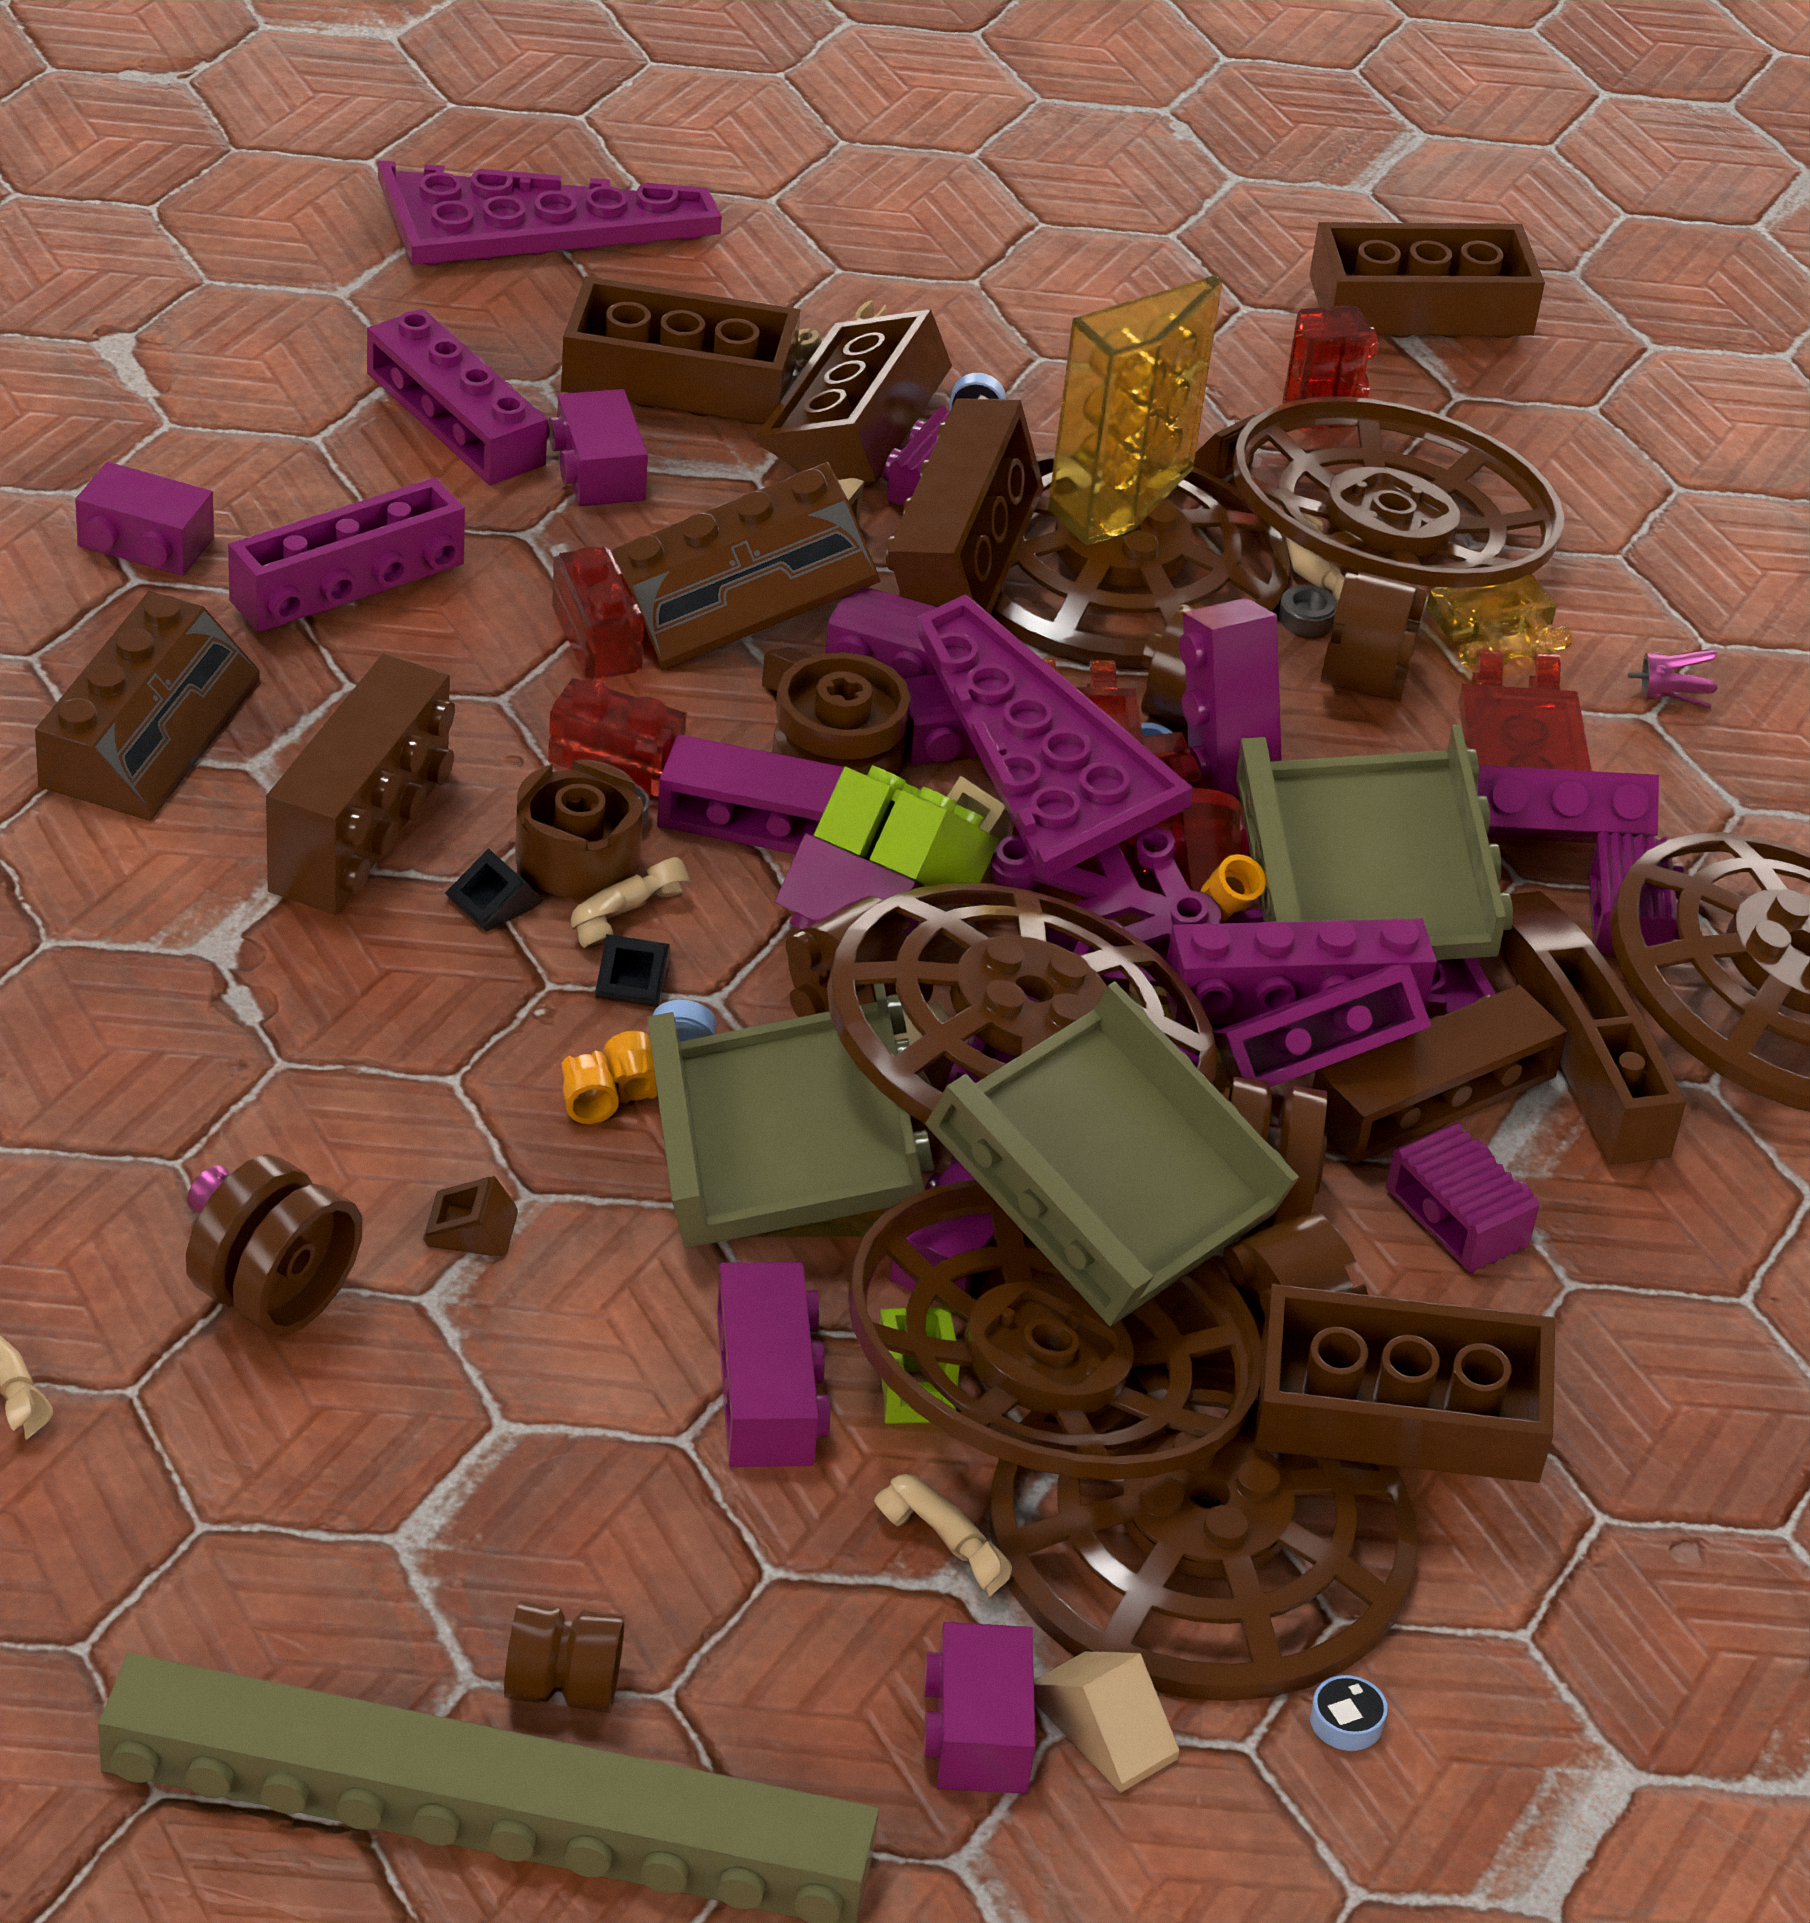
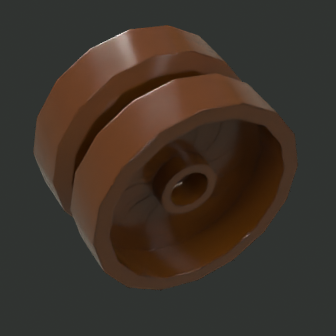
(843, 712)
(1296, 1137)
(274, 1245)

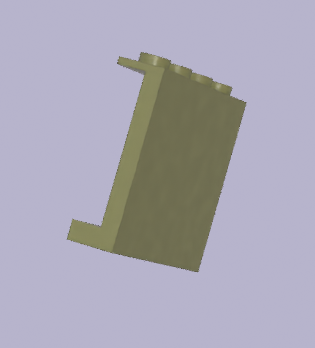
(1377, 842)
(781, 1126)
(1113, 1155)

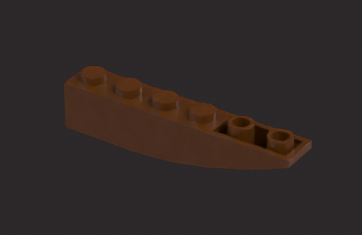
(1607, 1046)

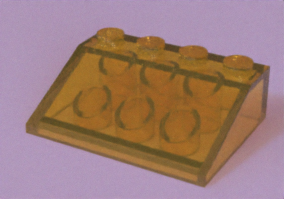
(1131, 408)

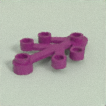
(1118, 889)

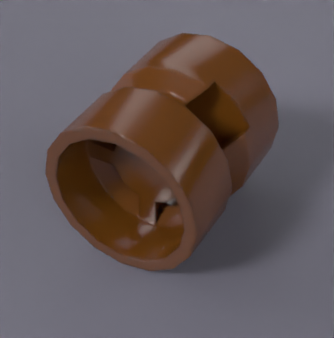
(564, 1656)

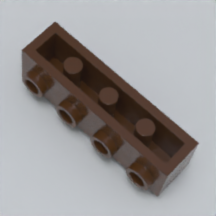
(1440, 1073)

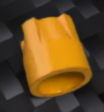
(1235, 884)
(631, 1065)
(589, 1088)

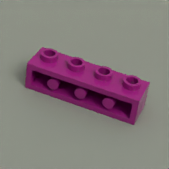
(457, 396)
(346, 554)
(1266, 965)

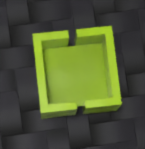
(906, 829)

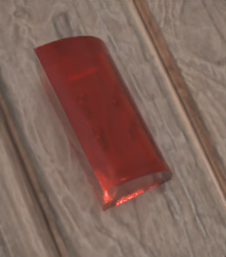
(1207, 835)

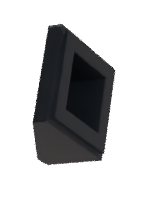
(492, 892)
(633, 970)

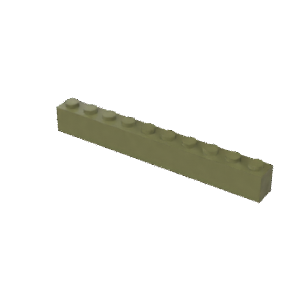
(488, 1790)

